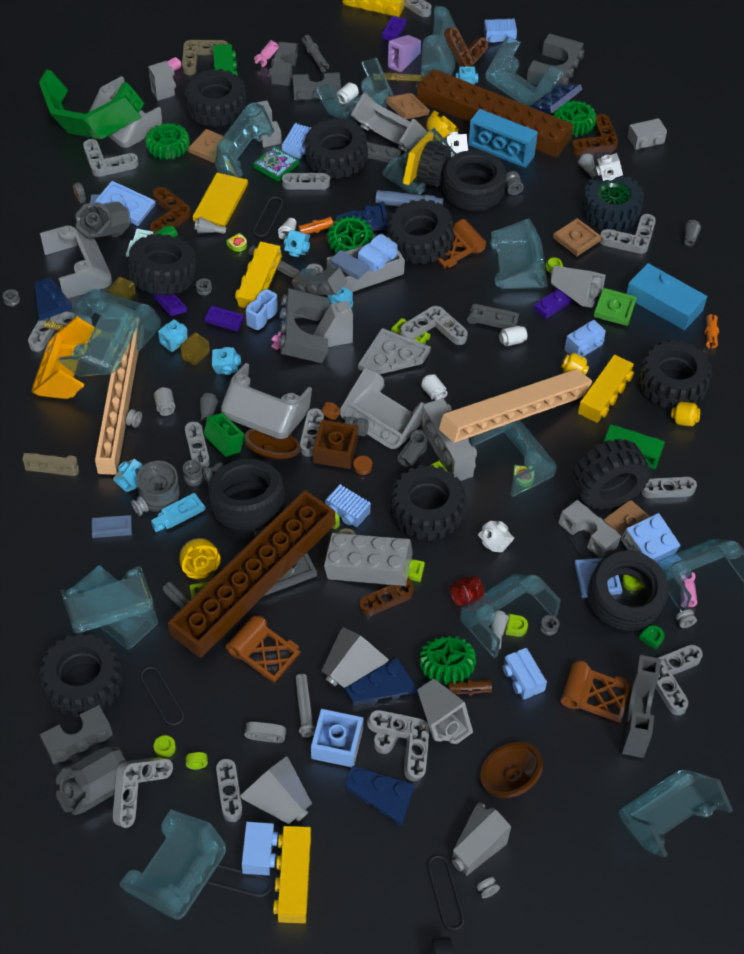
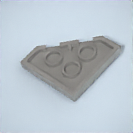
(392, 353)

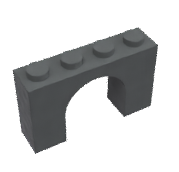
(562, 49)
(294, 340)
(639, 721)

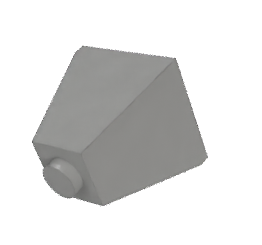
(578, 284)
(337, 324)
(351, 659)
(444, 713)
(279, 793)
(481, 838)

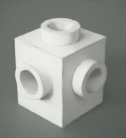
(459, 140)
(609, 167)
(495, 536)

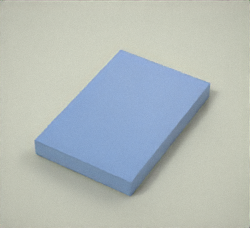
(135, 202)

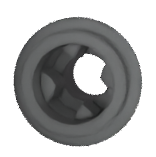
(691, 232)
(207, 405)

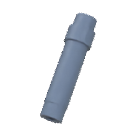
(397, 199)

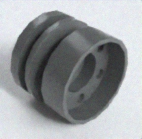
(158, 485)

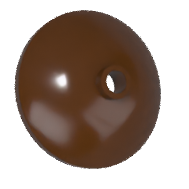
(271, 447)
(511, 770)

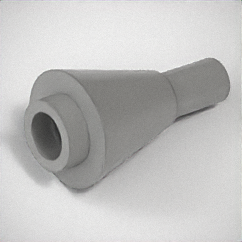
(587, 163)
(205, 226)
(499, 624)

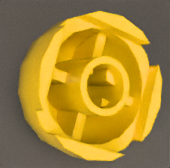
(441, 124)
(199, 558)

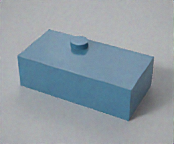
(502, 138)
(666, 296)

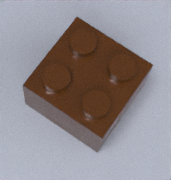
(335, 444)

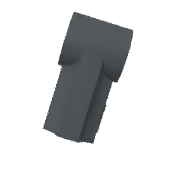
(413, 449)

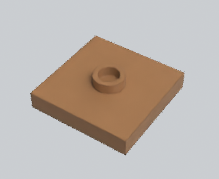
(407, 106)
(206, 145)
(577, 237)
(625, 517)

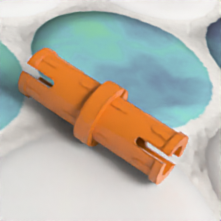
(316, 226)
(711, 331)

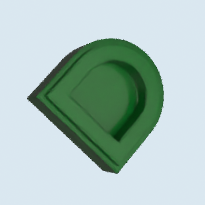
(652, 636)

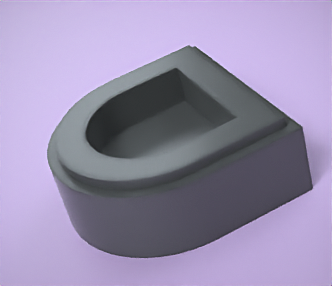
(79, 192)

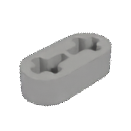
(265, 732)
(386, 748)

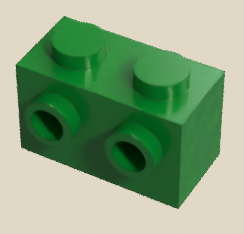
(224, 434)

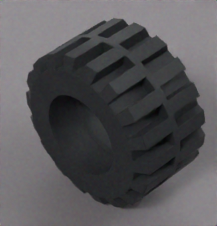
(432, 163)

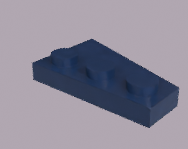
(374, 216)
(50, 299)
(383, 682)
(383, 792)

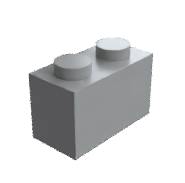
(162, 80)
(647, 133)

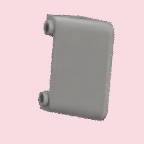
(387, 419)

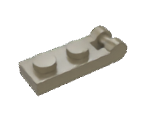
(51, 464)

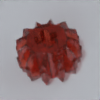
(467, 590)

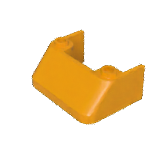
(54, 377)

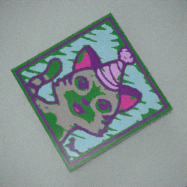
(276, 163)

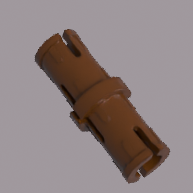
(471, 687)

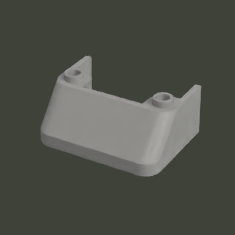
(387, 123)
(136, 130)
(90, 272)
(263, 411)

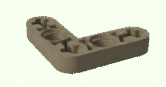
(197, 49)

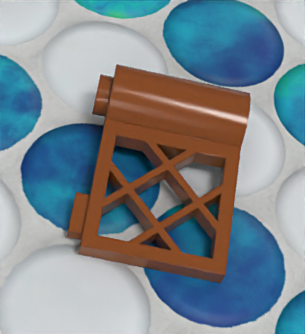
(465, 237)
(250, 637)
(578, 688)

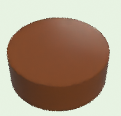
(331, 410)
(362, 465)

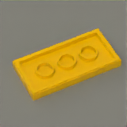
(414, 158)
(221, 199)

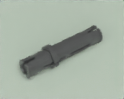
(312, 49)

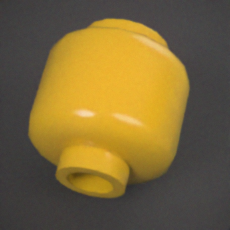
(574, 361)
(686, 414)

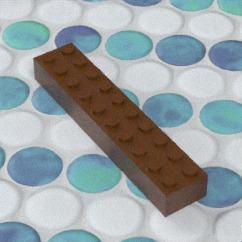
(465, 99)
(251, 574)

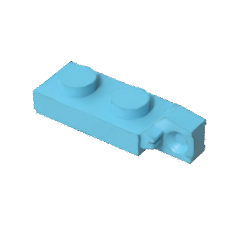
(178, 512)

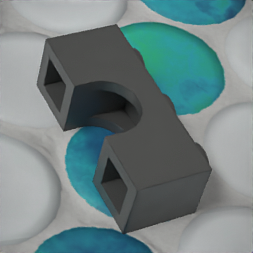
(282, 64)
(306, 89)
(324, 284)
(62, 745)

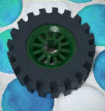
(612, 202)

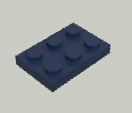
(557, 97)

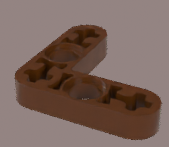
(464, 56)
(580, 145)
(179, 212)
(393, 590)

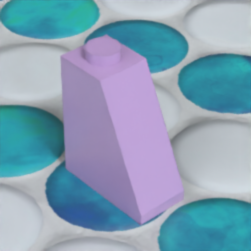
(403, 52)

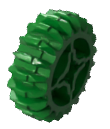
(578, 114)
(167, 141)
(355, 227)
(447, 659)

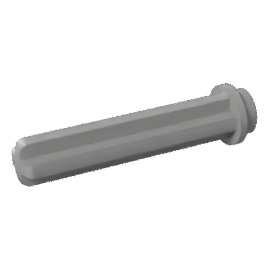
(307, 728)

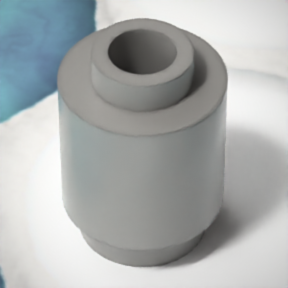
(164, 401)

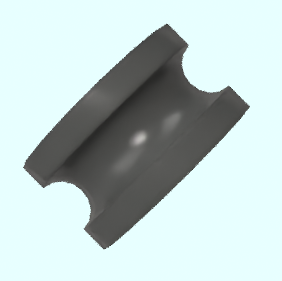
(203, 282)
(11, 293)
(553, 620)

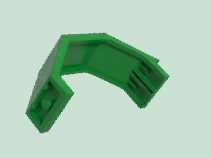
(99, 122)

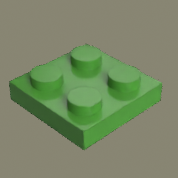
(615, 306)

